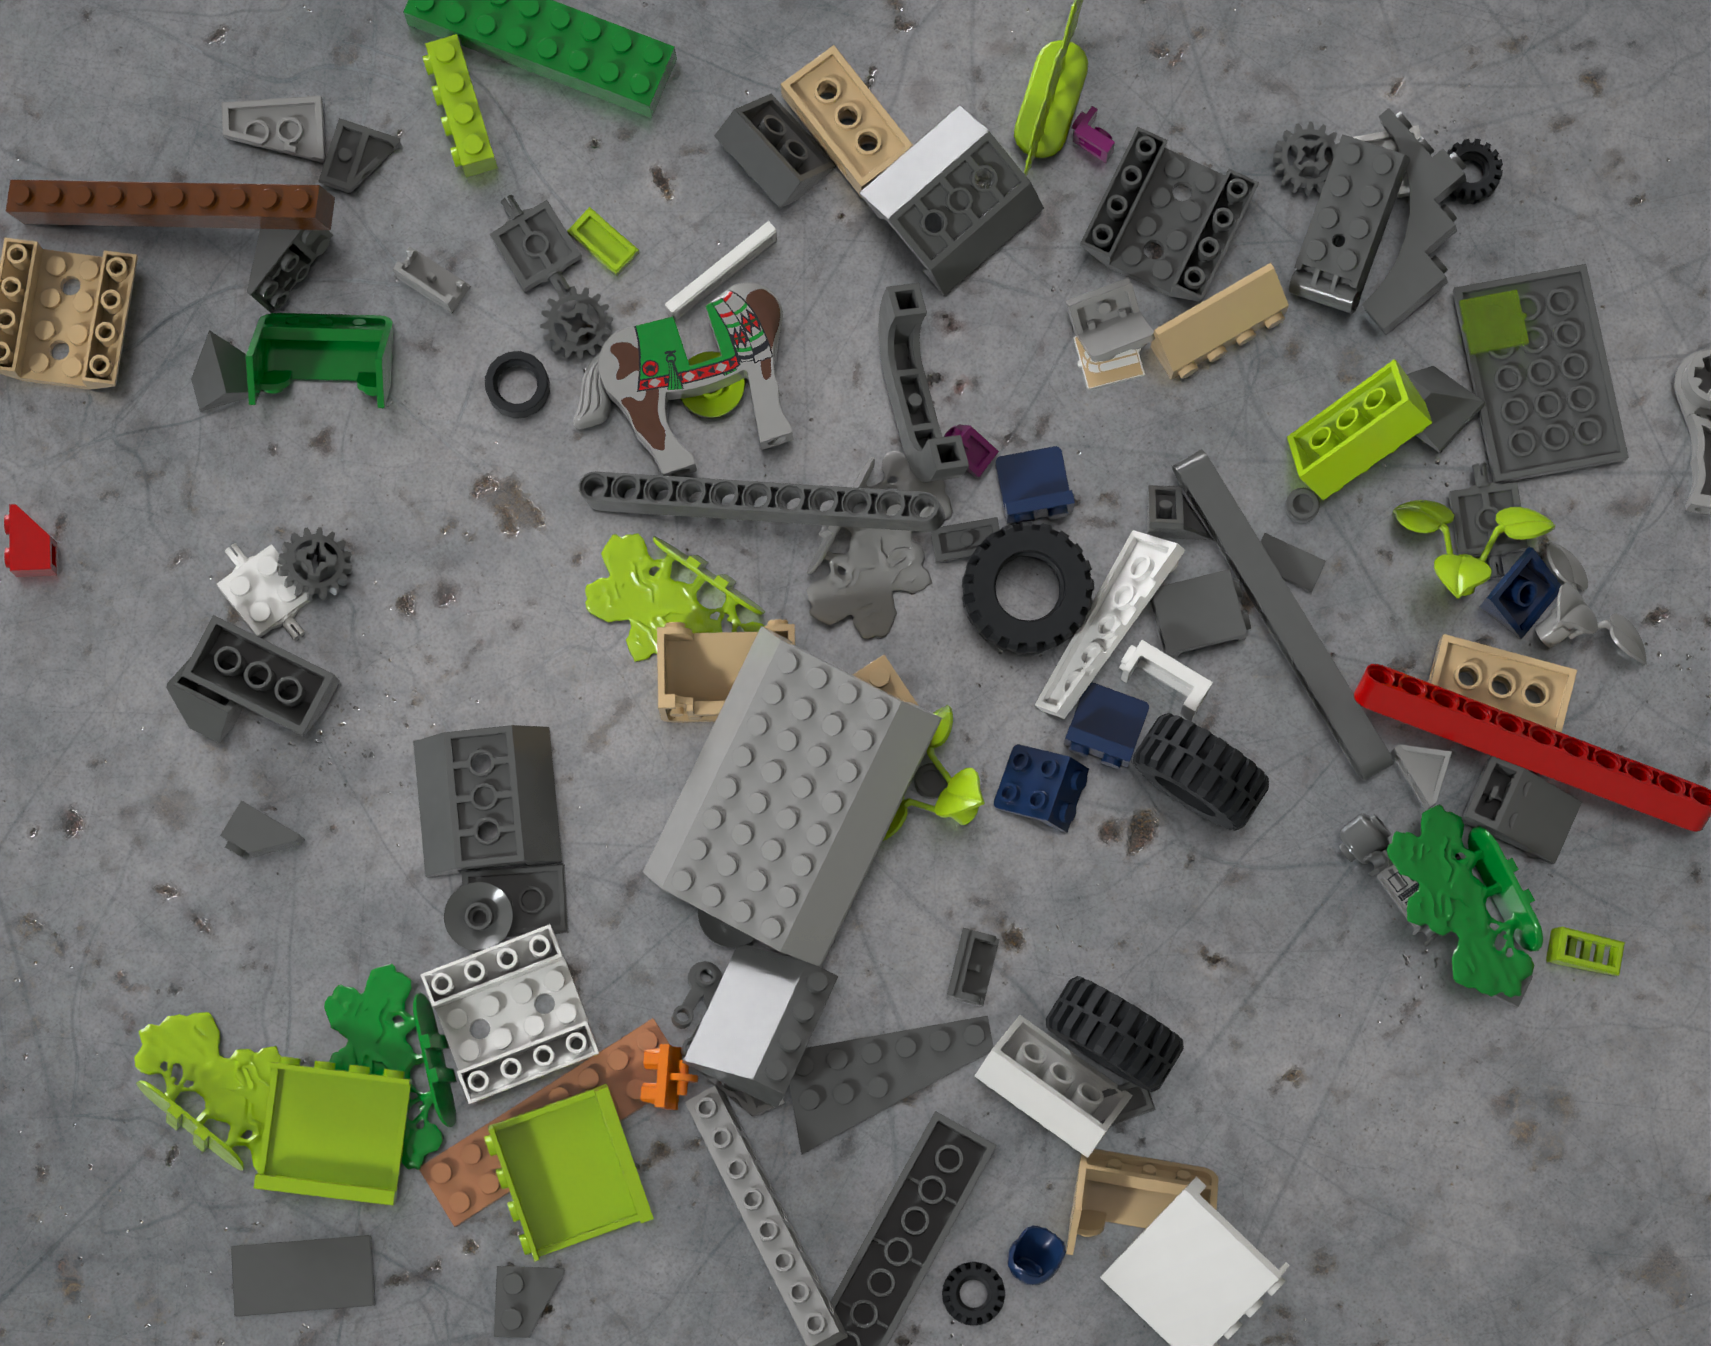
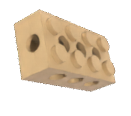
(852, 100)
(1515, 671)

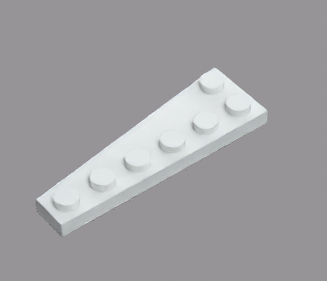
(1120, 600)

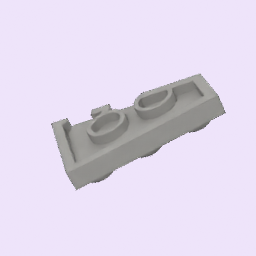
(278, 124)

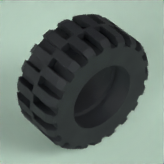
(1074, 588)
(1201, 771)
(1114, 1033)

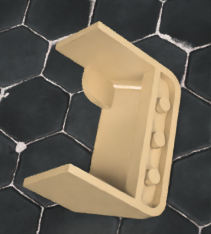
(1129, 1191)

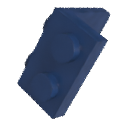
(1034, 485)
(1106, 725)
(1041, 786)

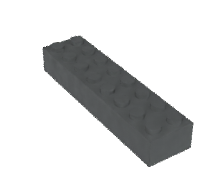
(909, 1231)

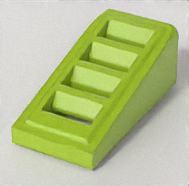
(1557, 947)

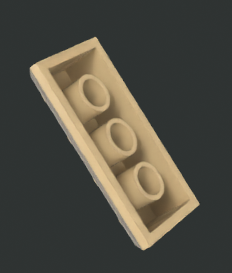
(1220, 322)

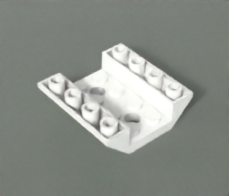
(503, 990)

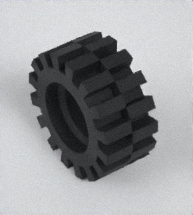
(1490, 165)
(989, 1278)

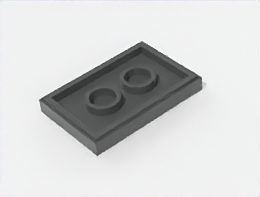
(534, 892)

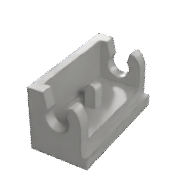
(431, 280)

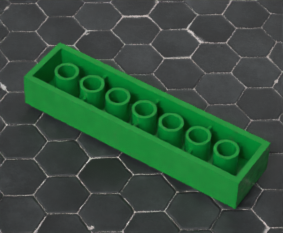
(556, 45)

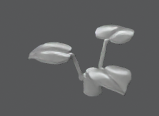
(1574, 613)

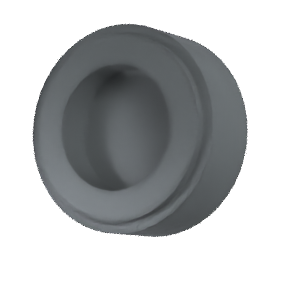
(1302, 505)
(929, 781)

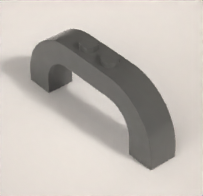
(899, 329)

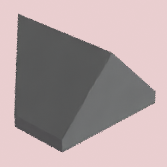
(219, 374)
(1172, 515)

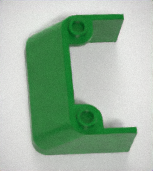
(320, 349)

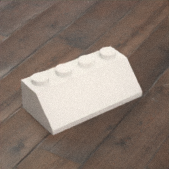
(1052, 1085)

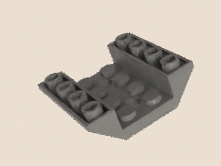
(940, 179)
(1143, 211)
(512, 794)

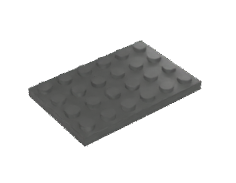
(1554, 398)

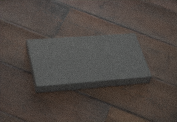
(302, 1275)

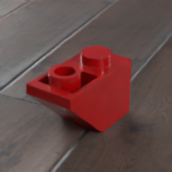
(31, 548)

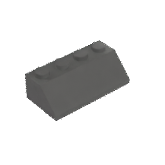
(260, 676)

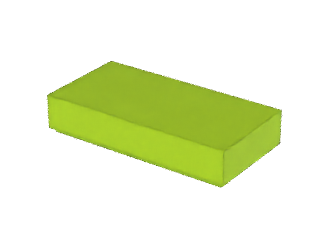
(603, 241)

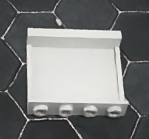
(1193, 1273)

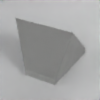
(1423, 770)

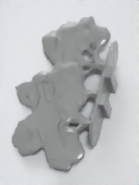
(876, 560)

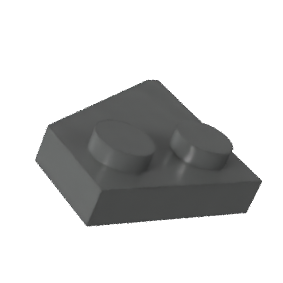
(354, 155)

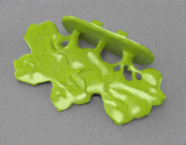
(1052, 95)
(658, 599)
(231, 1087)

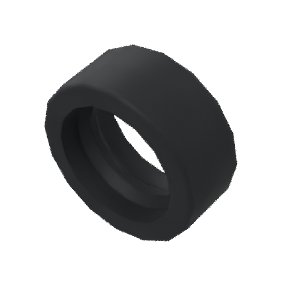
(505, 361)

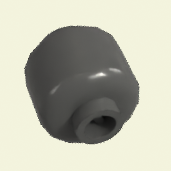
(1363, 837)

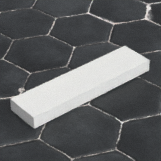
(721, 271)

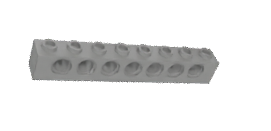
(765, 1218)

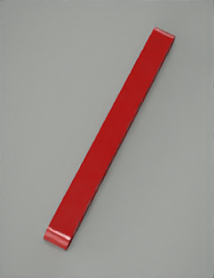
(1534, 747)

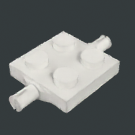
(260, 593)

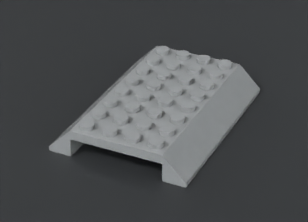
(790, 798)

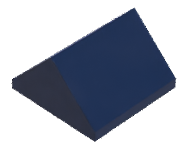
(1522, 594)

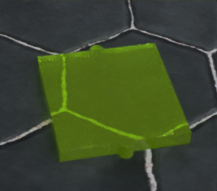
(1493, 322)

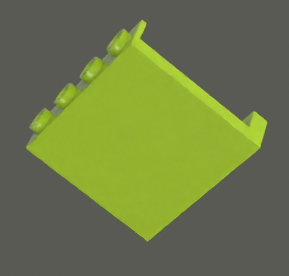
(333, 1131)
(568, 1172)

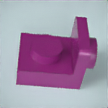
(1096, 140)
(977, 448)

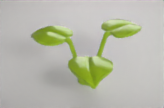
(1463, 571)
(962, 794)

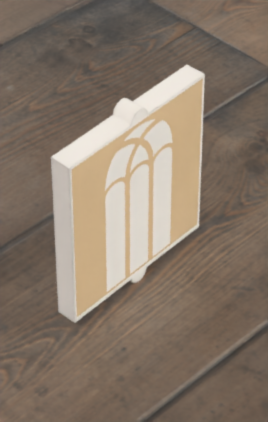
(1104, 373)

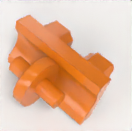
(671, 1077)

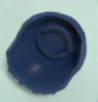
(1036, 1255)

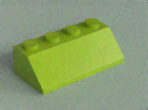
(1358, 430)

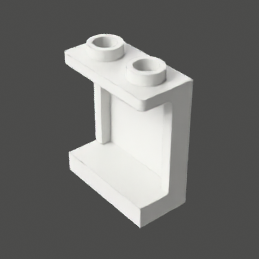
(1169, 672)

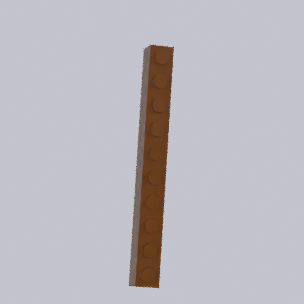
(171, 204)

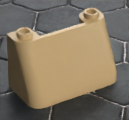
(701, 668)

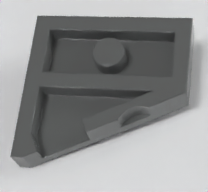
(522, 1298)

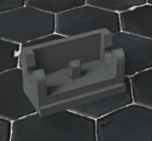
(972, 967)

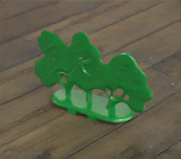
(1456, 900)
(382, 1045)

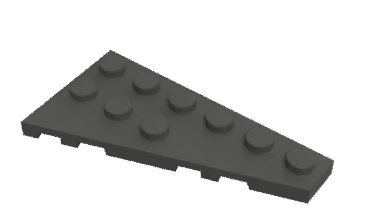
(863, 1076)

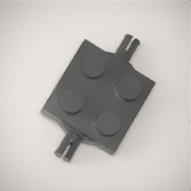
(535, 245)
(1476, 515)

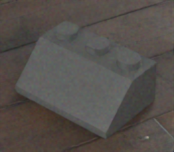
(774, 150)

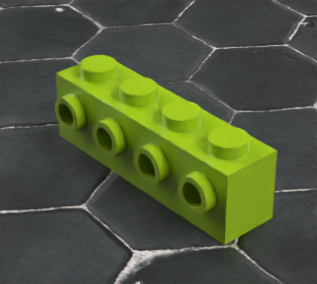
(461, 106)

